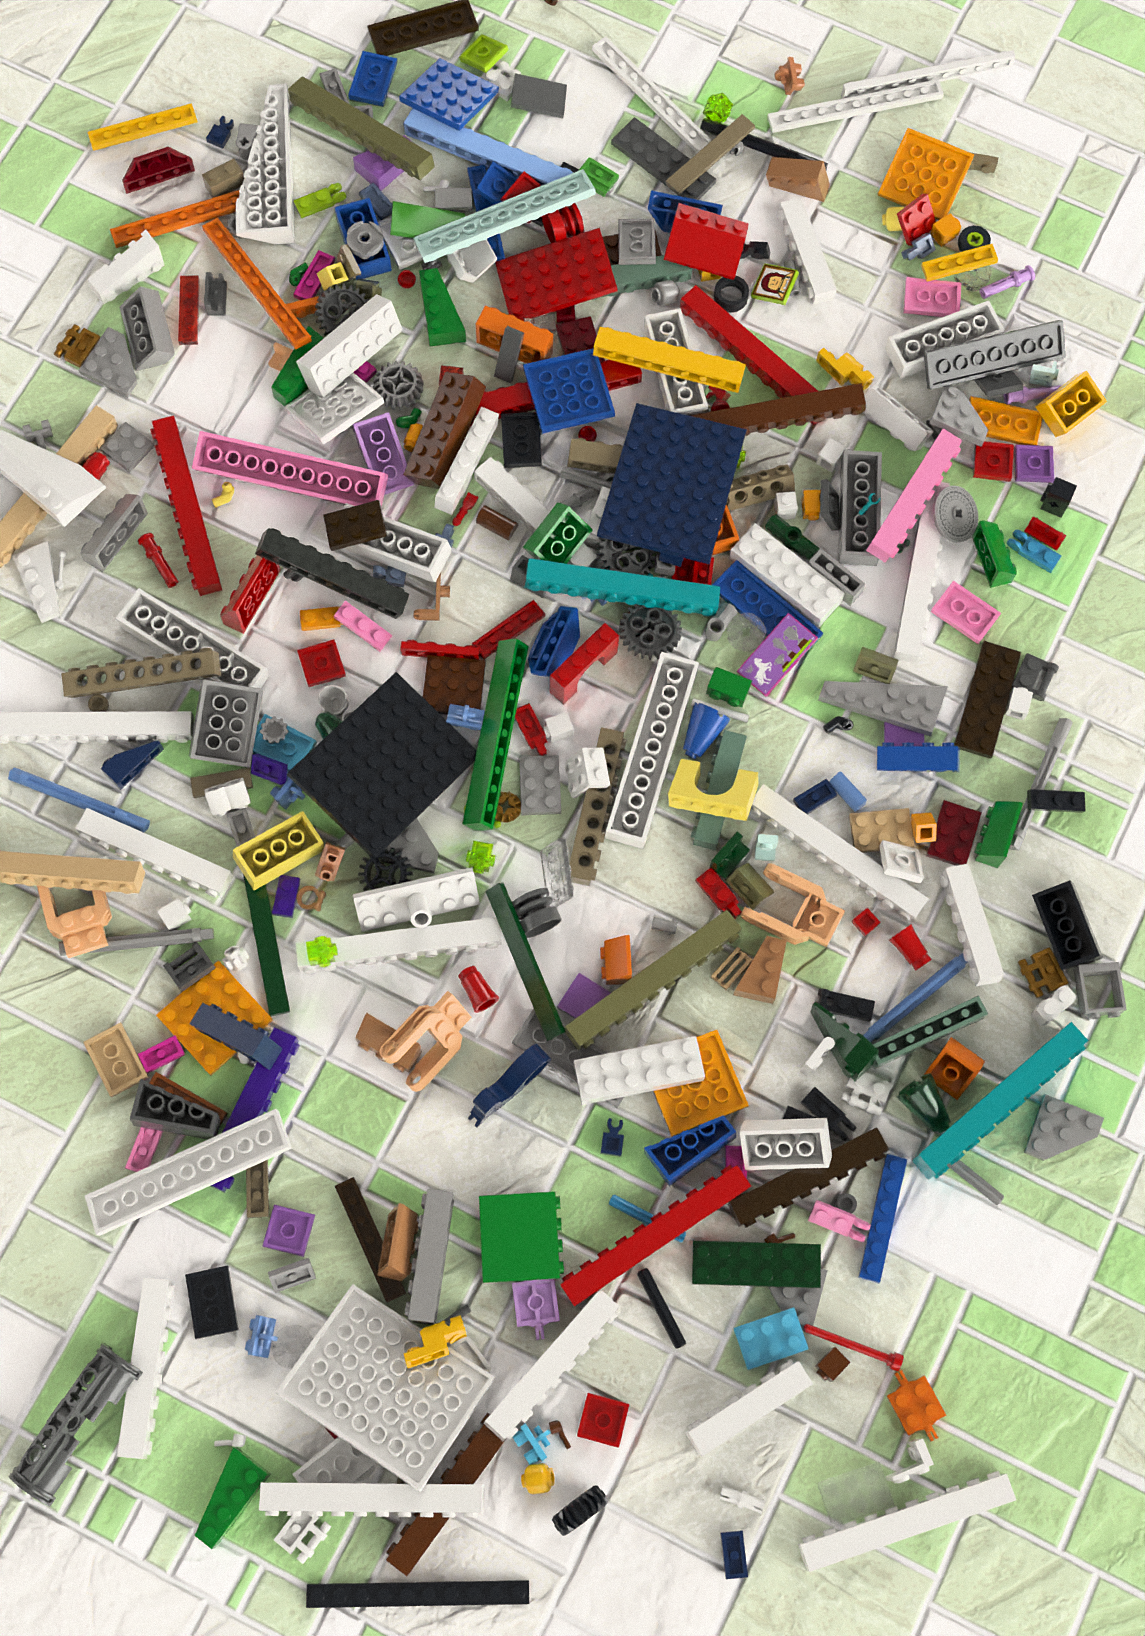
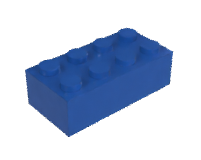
(363, 211)

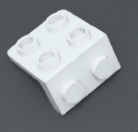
(472, 260)
(586, 770)

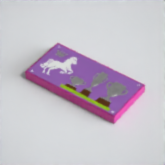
(777, 654)

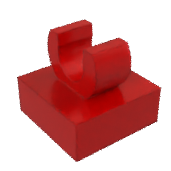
(720, 394)

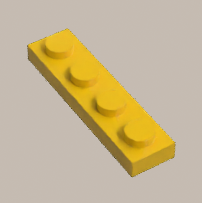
(959, 262)

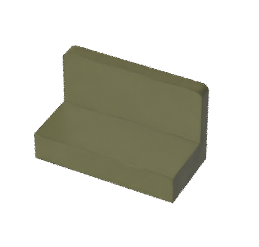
(876, 665)
(749, 885)

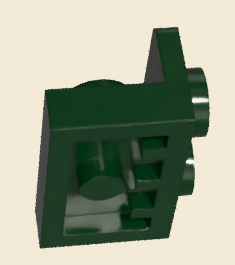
(729, 856)

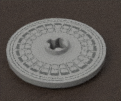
(955, 514)

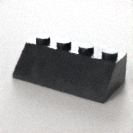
(1067, 926)

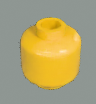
(538, 1478)

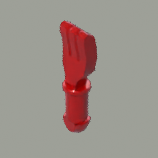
(468, 503)

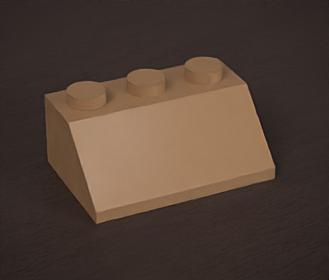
(375, 1033)
(398, 1243)

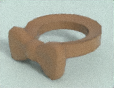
(317, 906)

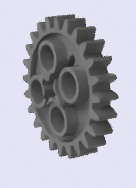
(331, 302)
(629, 560)
(650, 630)

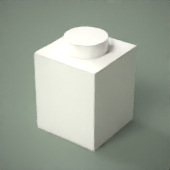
(831, 455)
(786, 505)
(1018, 703)
(558, 727)
(175, 914)

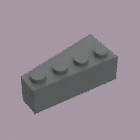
(171, 1113)

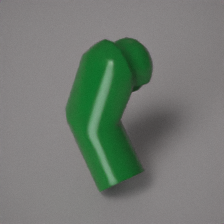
(296, 274)
(406, 421)

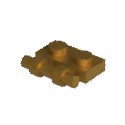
(80, 349)
(1048, 969)

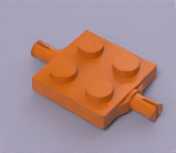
(916, 1405)

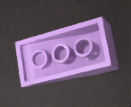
(382, 450)

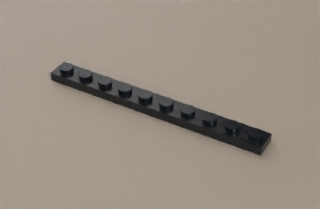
(417, 1594)

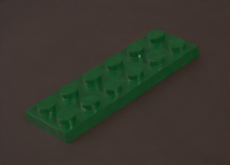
(756, 1264)

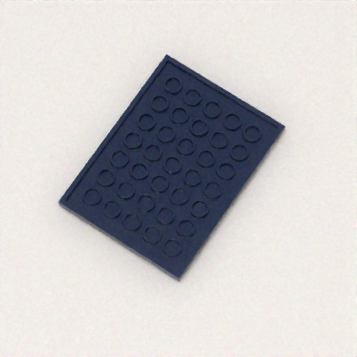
(672, 483)

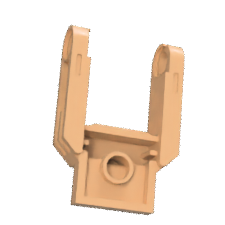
(815, 919)
(81, 928)
(443, 1023)

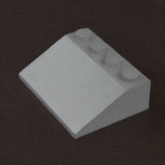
(225, 722)

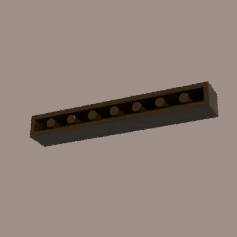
(802, 1180)

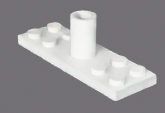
(416, 900)

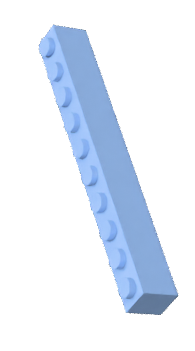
(480, 148)

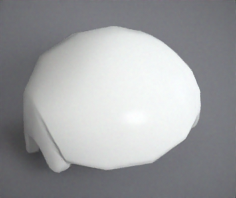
(333, 699)

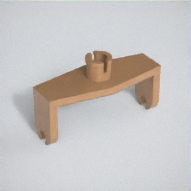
(433, 614)

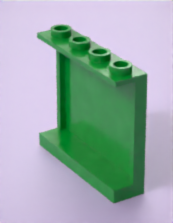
(520, 1237)

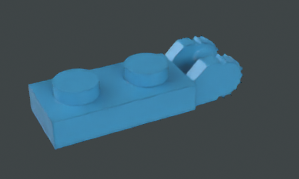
(1034, 551)

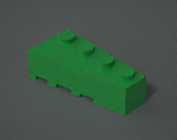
(440, 313)
(290, 380)
(231, 1496)

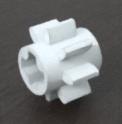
(235, 958)

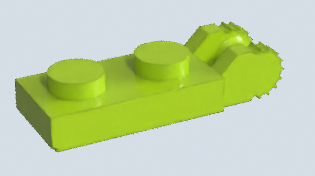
(319, 200)

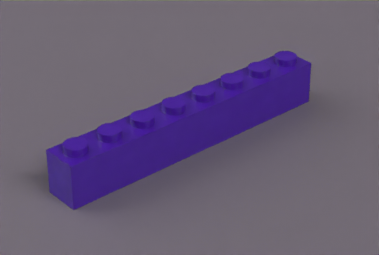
(259, 1090)

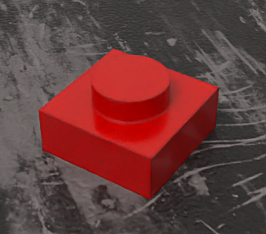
(866, 922)

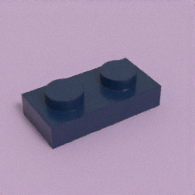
(815, 797)
(734, 1554)

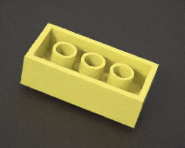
(278, 850)

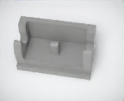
(453, 198)

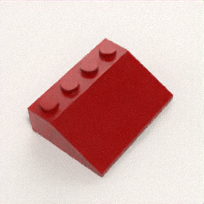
(706, 241)
(249, 594)

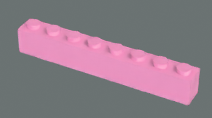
(914, 495)

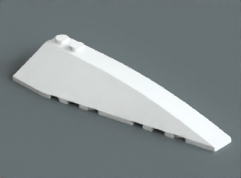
(266, 194)
(47, 478)

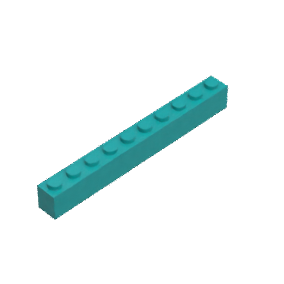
(622, 587)

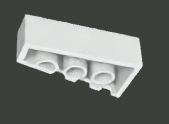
(127, 268)

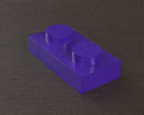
(269, 769)
(286, 896)

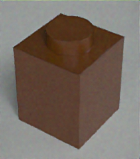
(831, 1365)

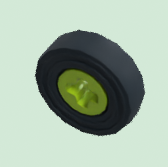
(970, 233)

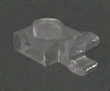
(544, 321)

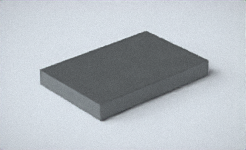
(538, 95)

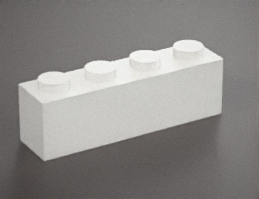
(896, 418)

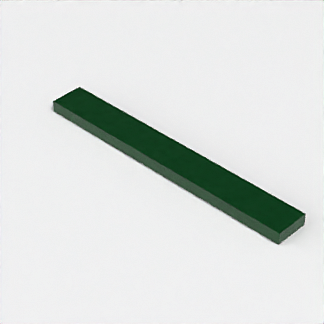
(267, 950)
(525, 961)

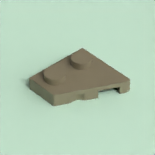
(348, 261)

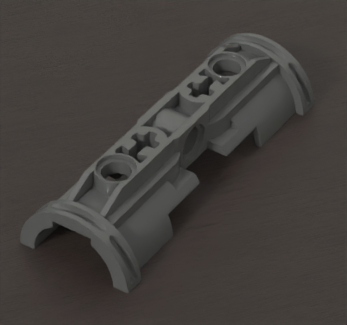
(46, 1474)

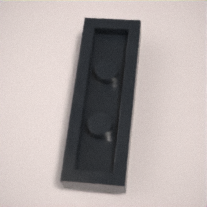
(1056, 801)

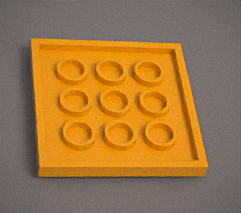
(927, 168)
(215, 988)
(702, 1101)

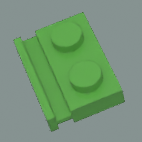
(600, 176)

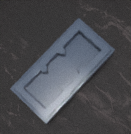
(380, 203)

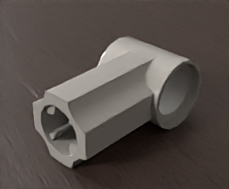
(720, 622)

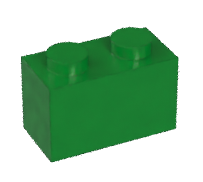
(728, 687)

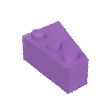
(375, 169)

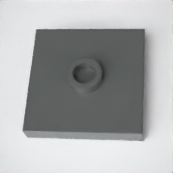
(999, 384)
(829, 505)

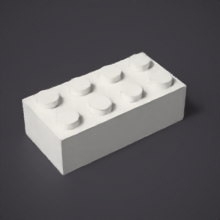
(785, 1144)

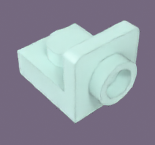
(1044, 375)
(766, 847)

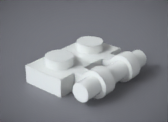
(496, 77)
(868, 1086)
(296, 1529)

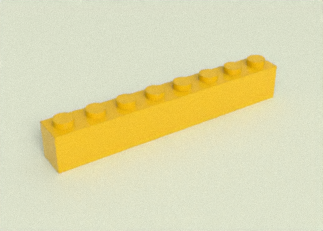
(669, 359)

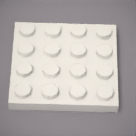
(335, 411)

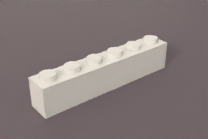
(806, 250)
(466, 461)
(971, 925)

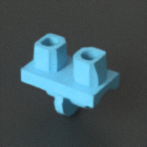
(524, 1435)

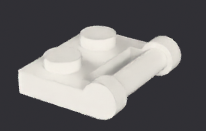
(815, 1060)

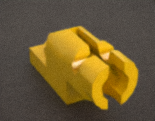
(844, 368)
(435, 1341)

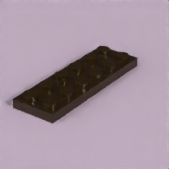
(423, 28)
(987, 699)

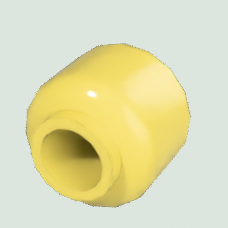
(891, 220)

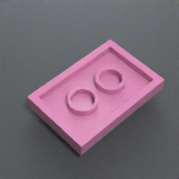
(931, 297)
(965, 612)

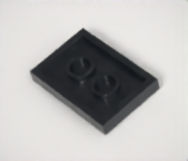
(521, 440)
(211, 1302)

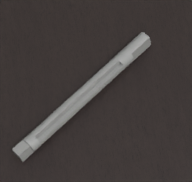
(1042, 776)
(151, 940)

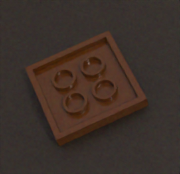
(453, 682)

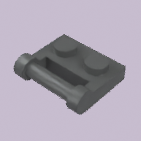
(1029, 672)
(191, 970)

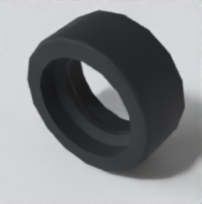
(731, 306)

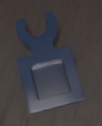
(220, 134)
(612, 1141)

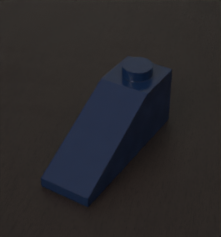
(127, 764)

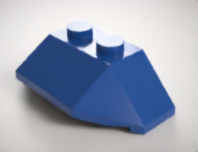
(664, 206)
(555, 642)

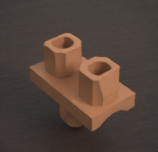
(788, 76)
(329, 862)

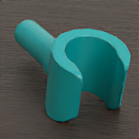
(868, 504)

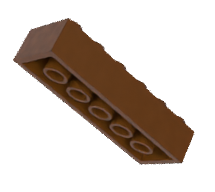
(444, 429)

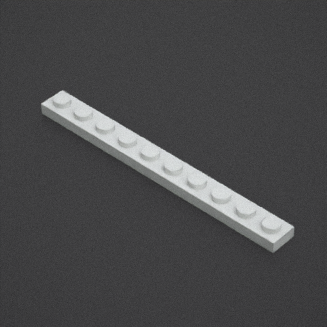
(942, 72)
(651, 94)
(855, 106)

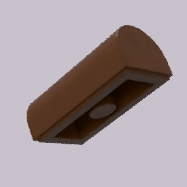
(496, 522)

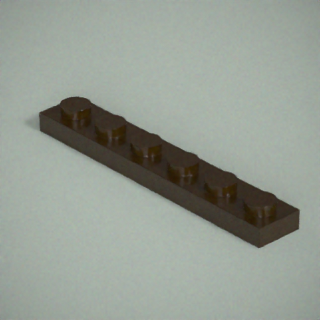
(367, 1235)

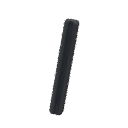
(661, 1308)

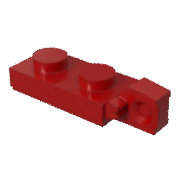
(531, 728)
(718, 892)

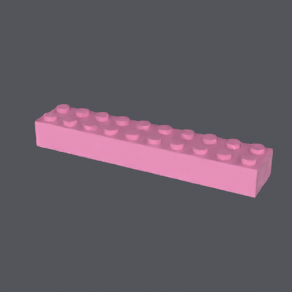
(288, 470)

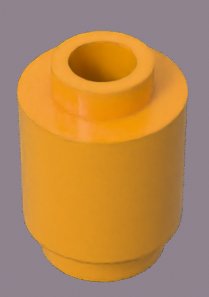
(412, 436)

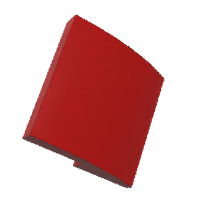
(694, 572)

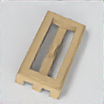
(743, 955)

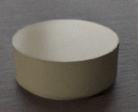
(98, 703)

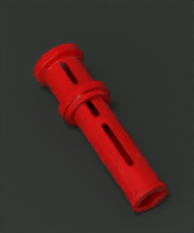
(154, 553)

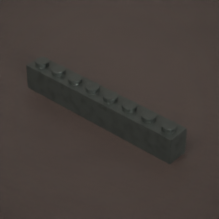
(332, 573)

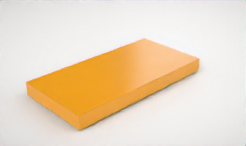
(1008, 421)

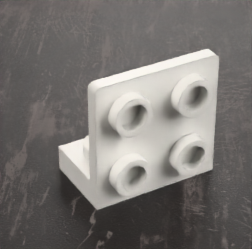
(919, 1453)

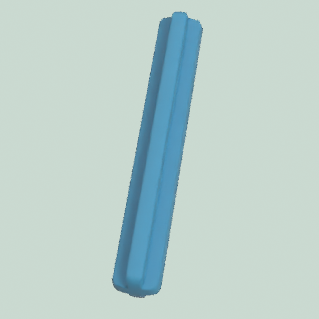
(636, 1212)

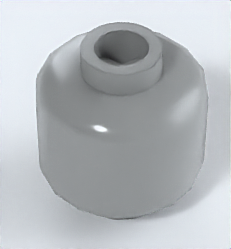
(665, 292)

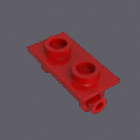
(1045, 533)

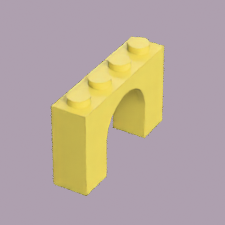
(731, 804)

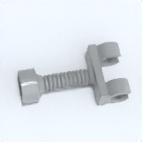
(39, 435)

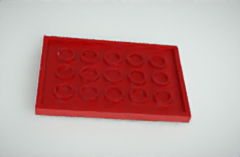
(556, 275)

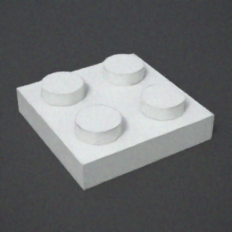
(901, 861)

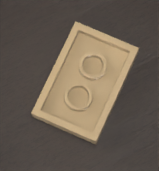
(872, 827)
(115, 1059)

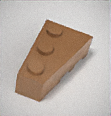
(799, 177)
(763, 973)

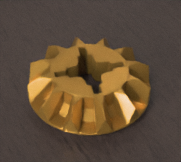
(511, 813)

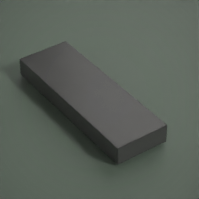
(509, 354)

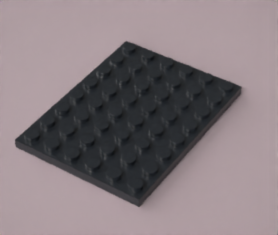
(384, 765)

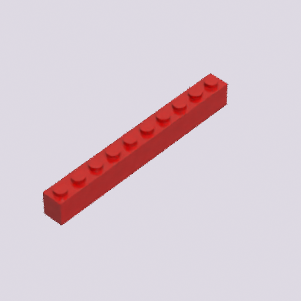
(743, 345)
(518, 397)
(187, 506)
(655, 1235)

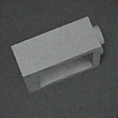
(1111, 969)

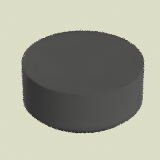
(846, 1203)

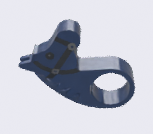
(513, 1081)

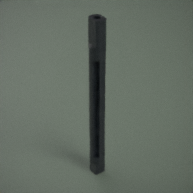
(758, 143)

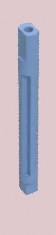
(77, 799)
(915, 998)

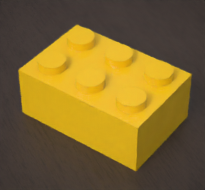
(1071, 404)

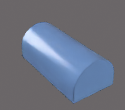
(848, 791)

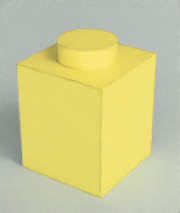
(332, 275)

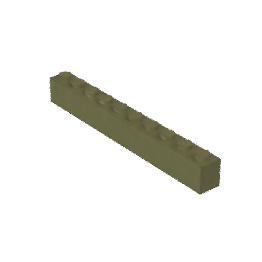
(361, 128)
(652, 980)

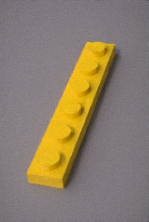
(142, 127)

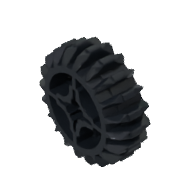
(399, 863)
(579, 1510)

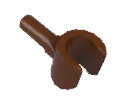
(773, 1239)
(556, 1427)

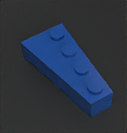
(918, 757)
(684, 1152)

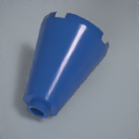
(703, 729)

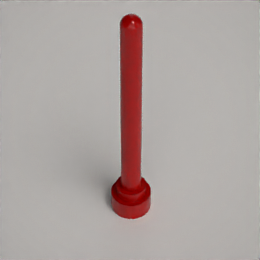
(892, 1360)

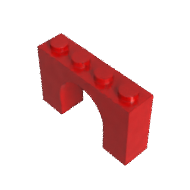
(599, 646)

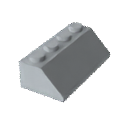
(147, 329)
(114, 531)

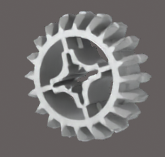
(406, 391)

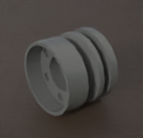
(536, 913)

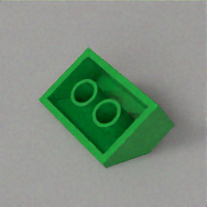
(558, 535)
(993, 554)
(997, 832)

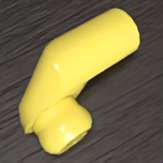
(226, 495)

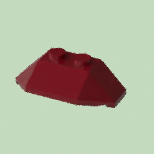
(156, 168)

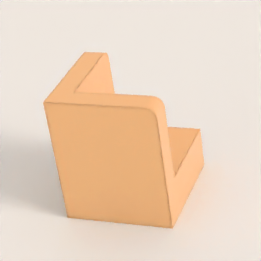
(280, 356)

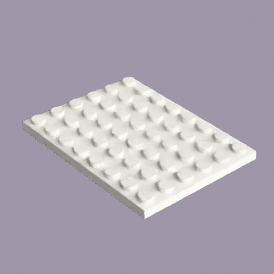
(363, 1392)

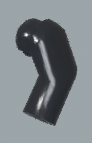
(838, 723)

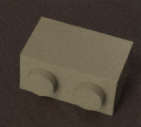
(223, 178)

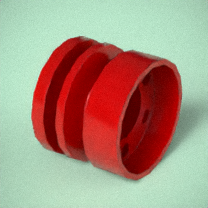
(563, 223)

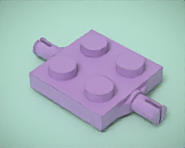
(536, 1304)

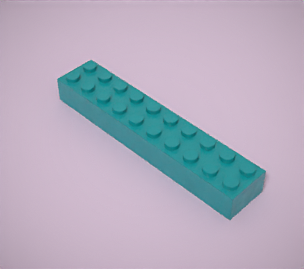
(996, 1104)

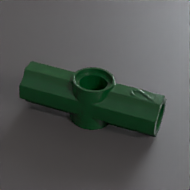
(783, 530)

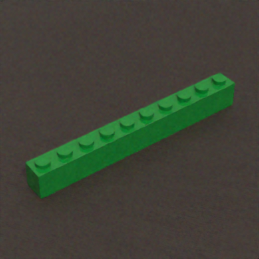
(495, 735)

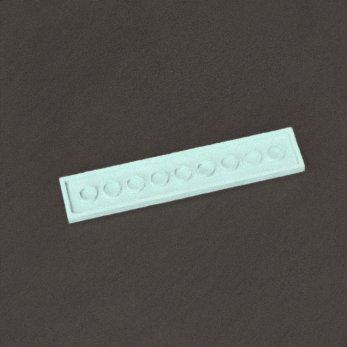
(504, 216)

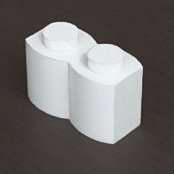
(227, 797)
(1055, 1004)

